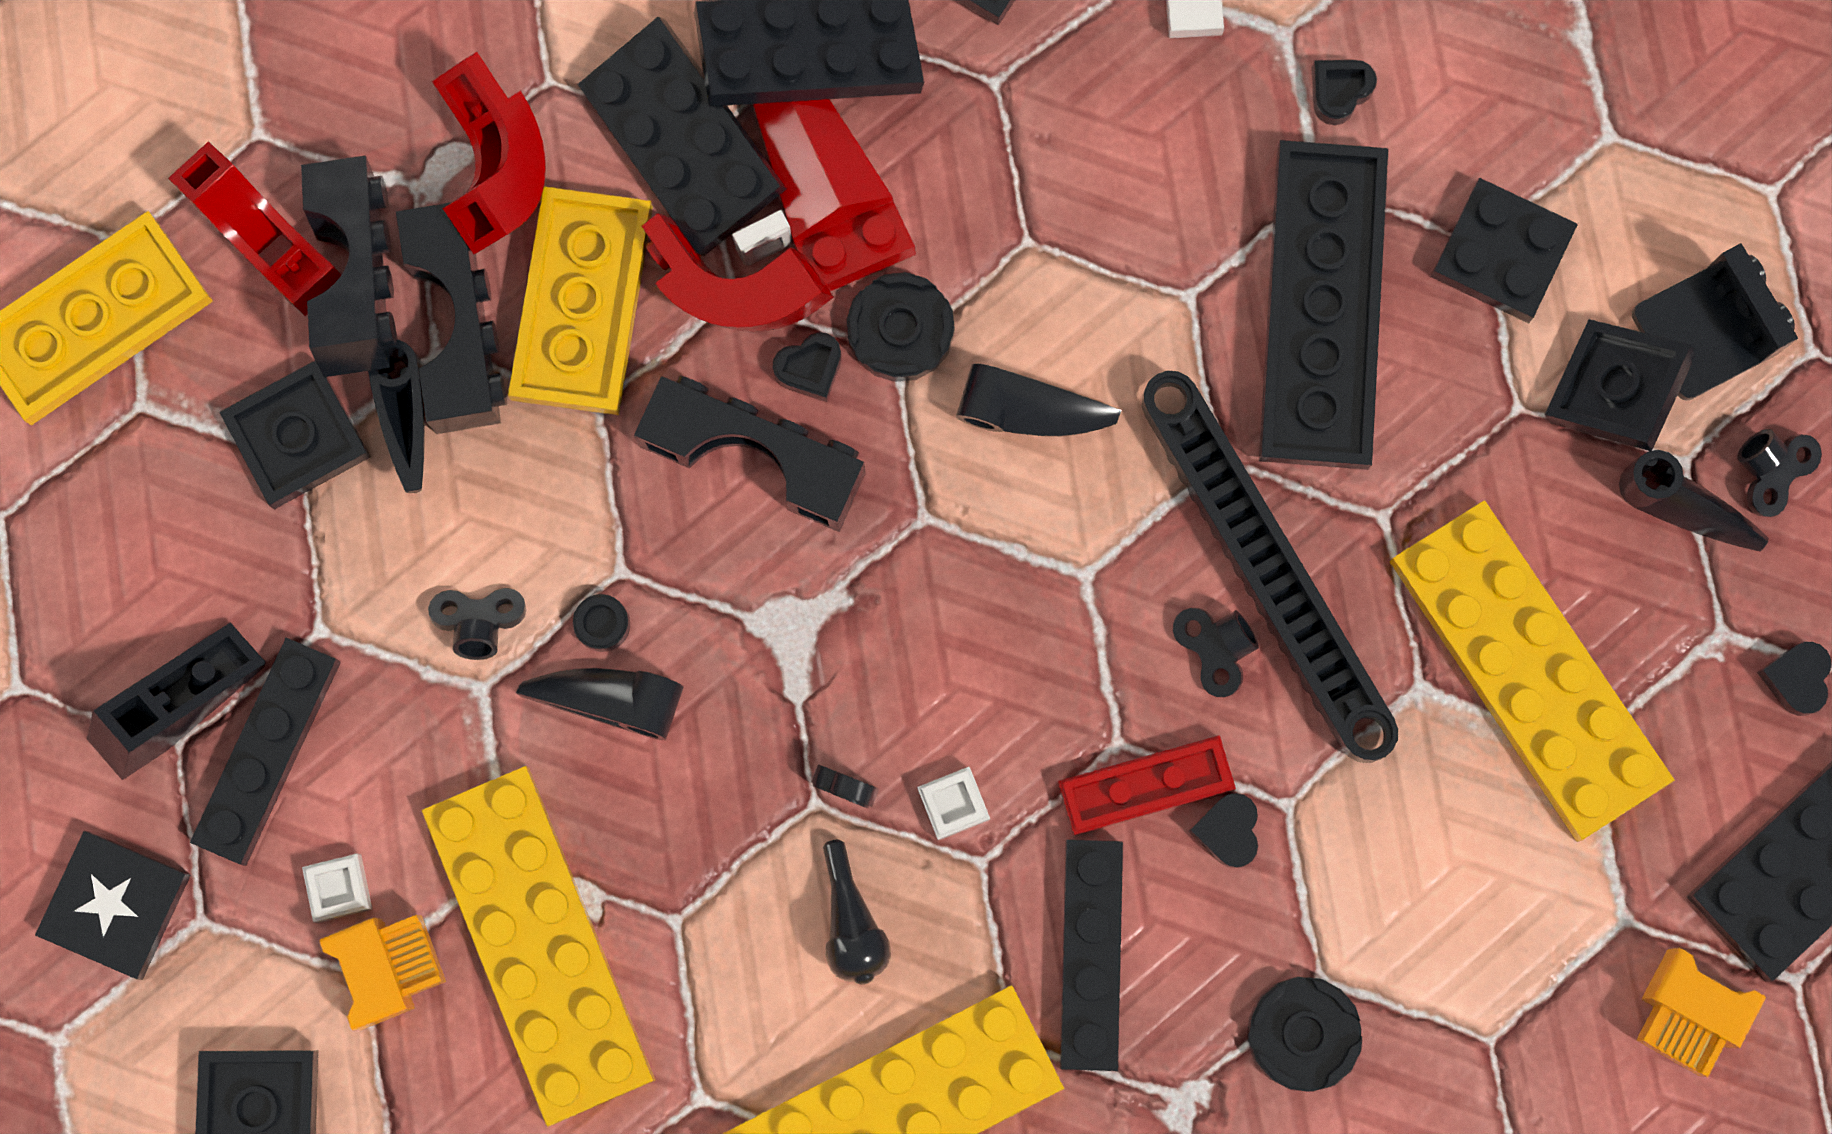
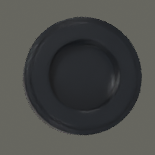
(601, 623)

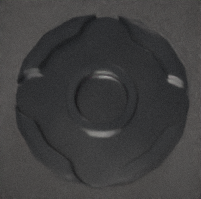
(900, 327)
(1304, 1034)

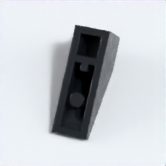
(171, 700)

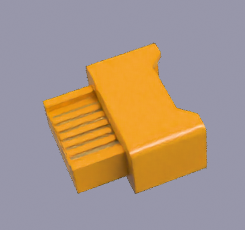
(384, 967)
(1694, 1014)

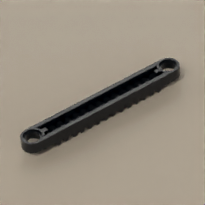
(1269, 567)

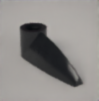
(1021, 405)
(402, 414)
(1686, 502)
(618, 698)

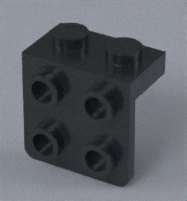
(1724, 317)

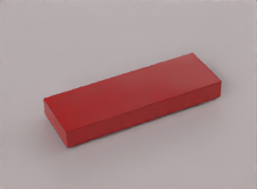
(1146, 785)

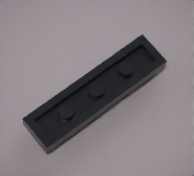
(265, 752)
(1091, 955)

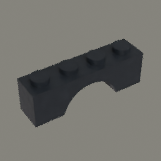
(350, 319)
(460, 381)
(688, 424)

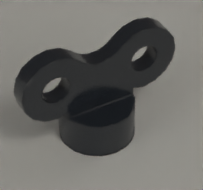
(1776, 467)
(476, 620)
(1218, 646)

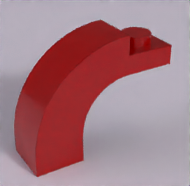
(505, 149)
(254, 227)
(764, 301)

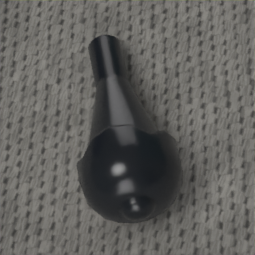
(856, 944)

